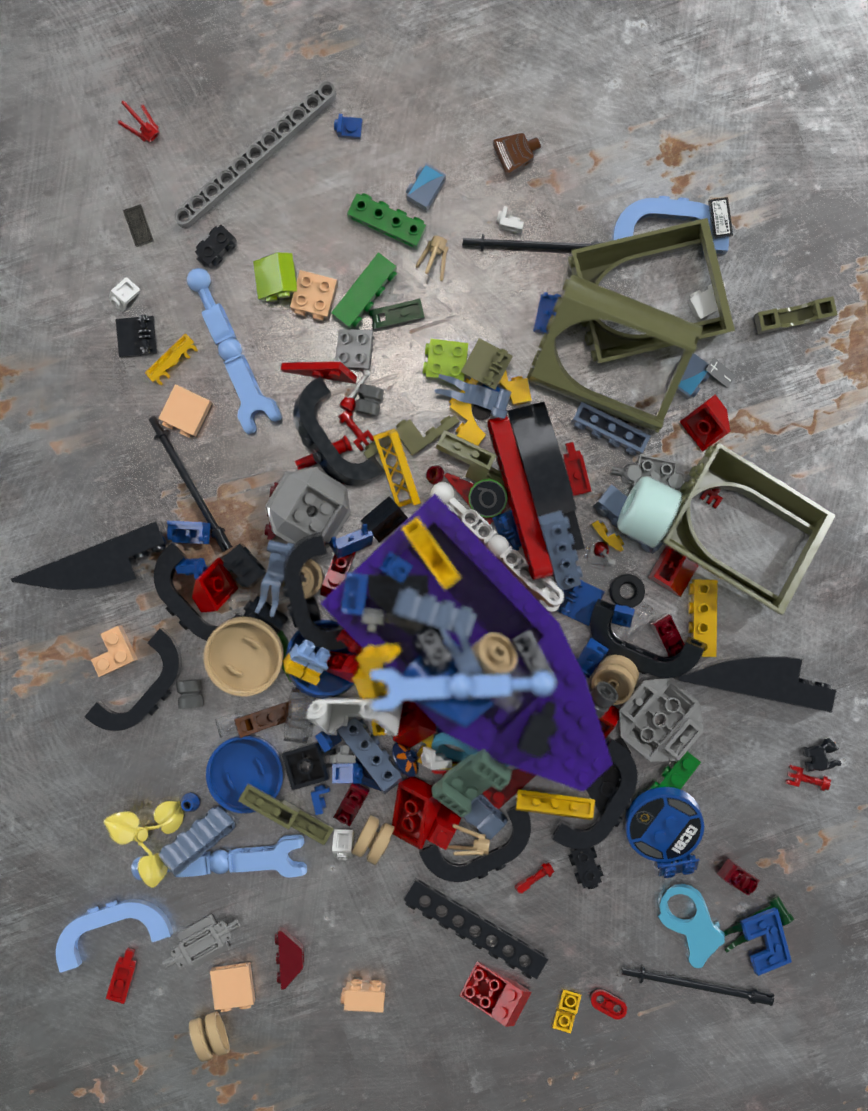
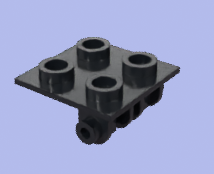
(136, 336)

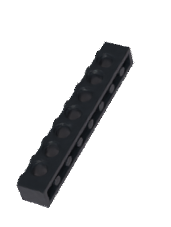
(530, 969)

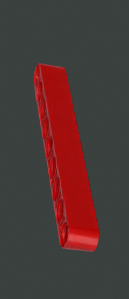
(520, 498)

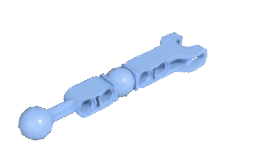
(230, 350)
(458, 686)
(246, 860)

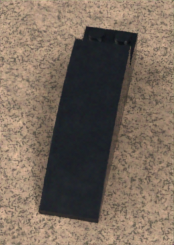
(544, 465)
(101, 565)
(764, 677)

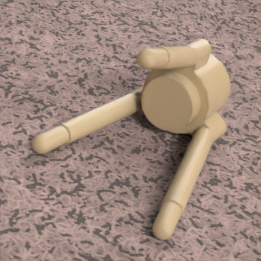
(435, 246)
(480, 846)

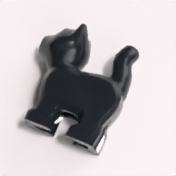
(818, 755)

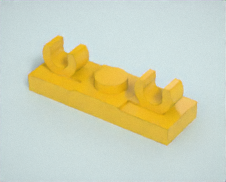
(170, 358)

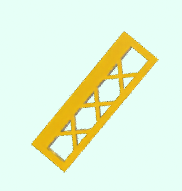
(403, 465)
(555, 804)

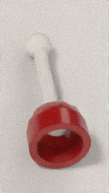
(348, 403)

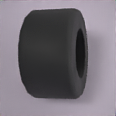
(638, 587)

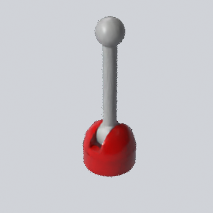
(599, 550)

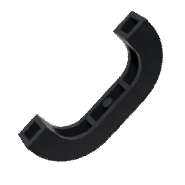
(321, 446)
(302, 551)
(175, 603)
(171, 658)
(644, 660)
(611, 813)
(483, 864)

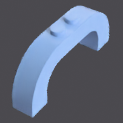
(668, 209)
(148, 913)

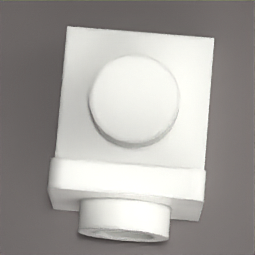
(510, 224)
(123, 294)
(434, 760)
(343, 844)

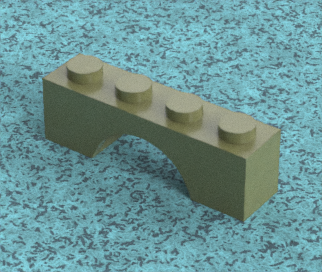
(795, 316)

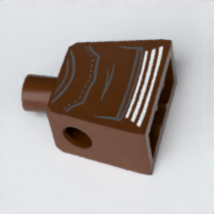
(515, 152)

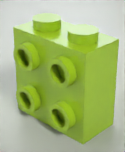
(275, 276)
(445, 358)

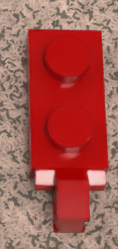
(576, 470)
(122, 977)

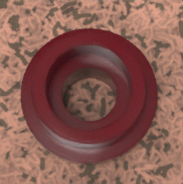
(435, 474)

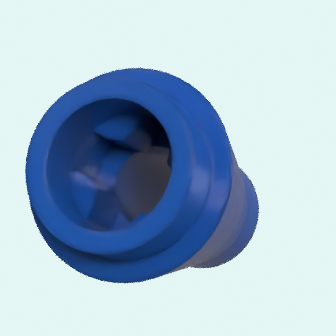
(192, 799)

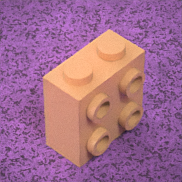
(314, 295)
(184, 411)
(232, 986)
(363, 996)

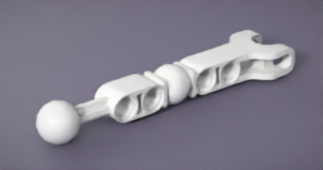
(541, 589)

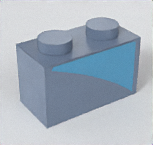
(426, 186)
(692, 377)

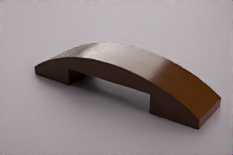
(261, 719)

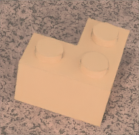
(119, 652)

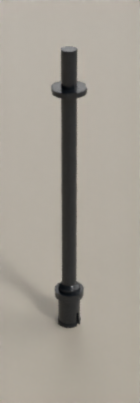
(524, 244)
(217, 531)
(753, 995)

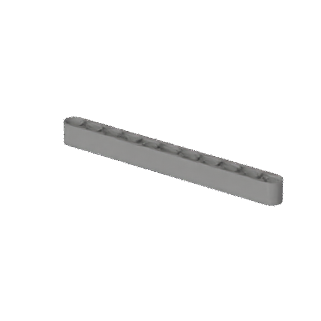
(258, 145)

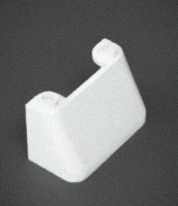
(334, 712)

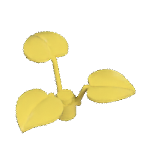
(124, 828)

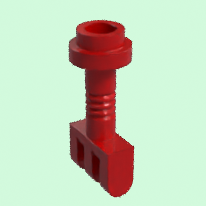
(345, 417)
(713, 494)
(824, 783)
(524, 884)

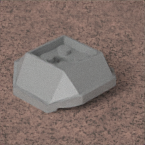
(296, 493)
(680, 726)

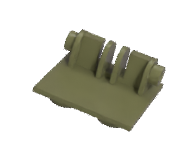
(487, 363)

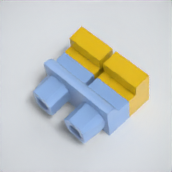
(305, 663)

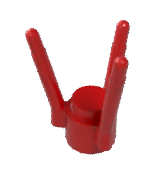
(148, 131)

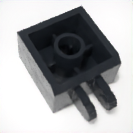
(244, 565)
(538, 730)
(312, 754)

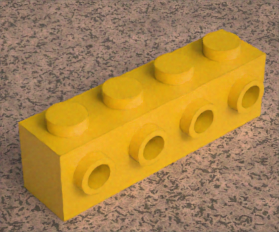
(704, 614)

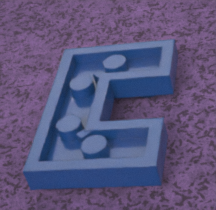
(770, 926)

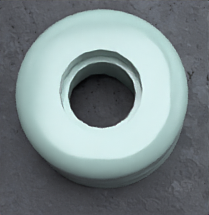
(648, 511)

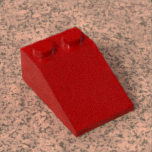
(414, 811)

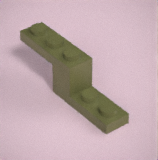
(412, 437)
(477, 457)
(286, 814)

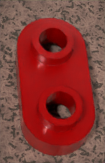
(607, 1004)

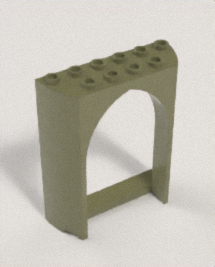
(598, 260)
(588, 302)
(727, 470)

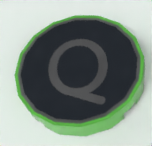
(488, 497)

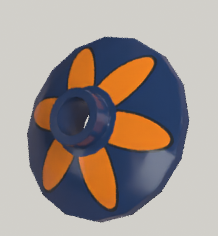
(405, 759)

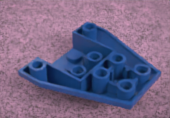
(457, 710)

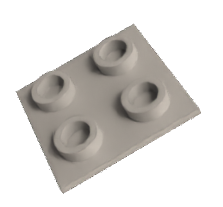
(354, 348)

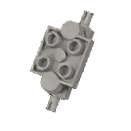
(653, 467)
(201, 942)

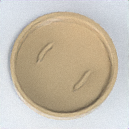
(243, 656)

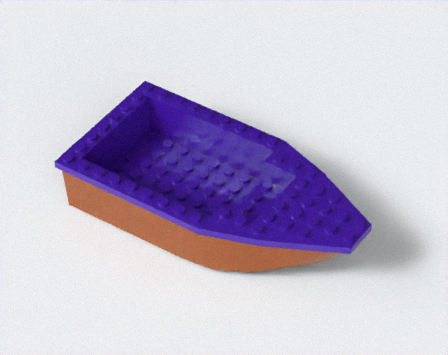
(502, 607)

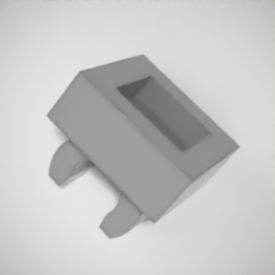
(372, 617)
(342, 756)

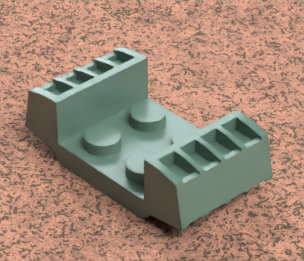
(470, 780)

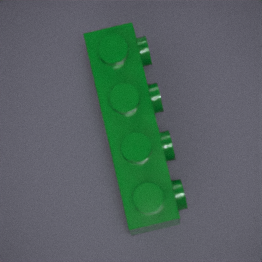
(386, 220)
(364, 291)
(677, 772)

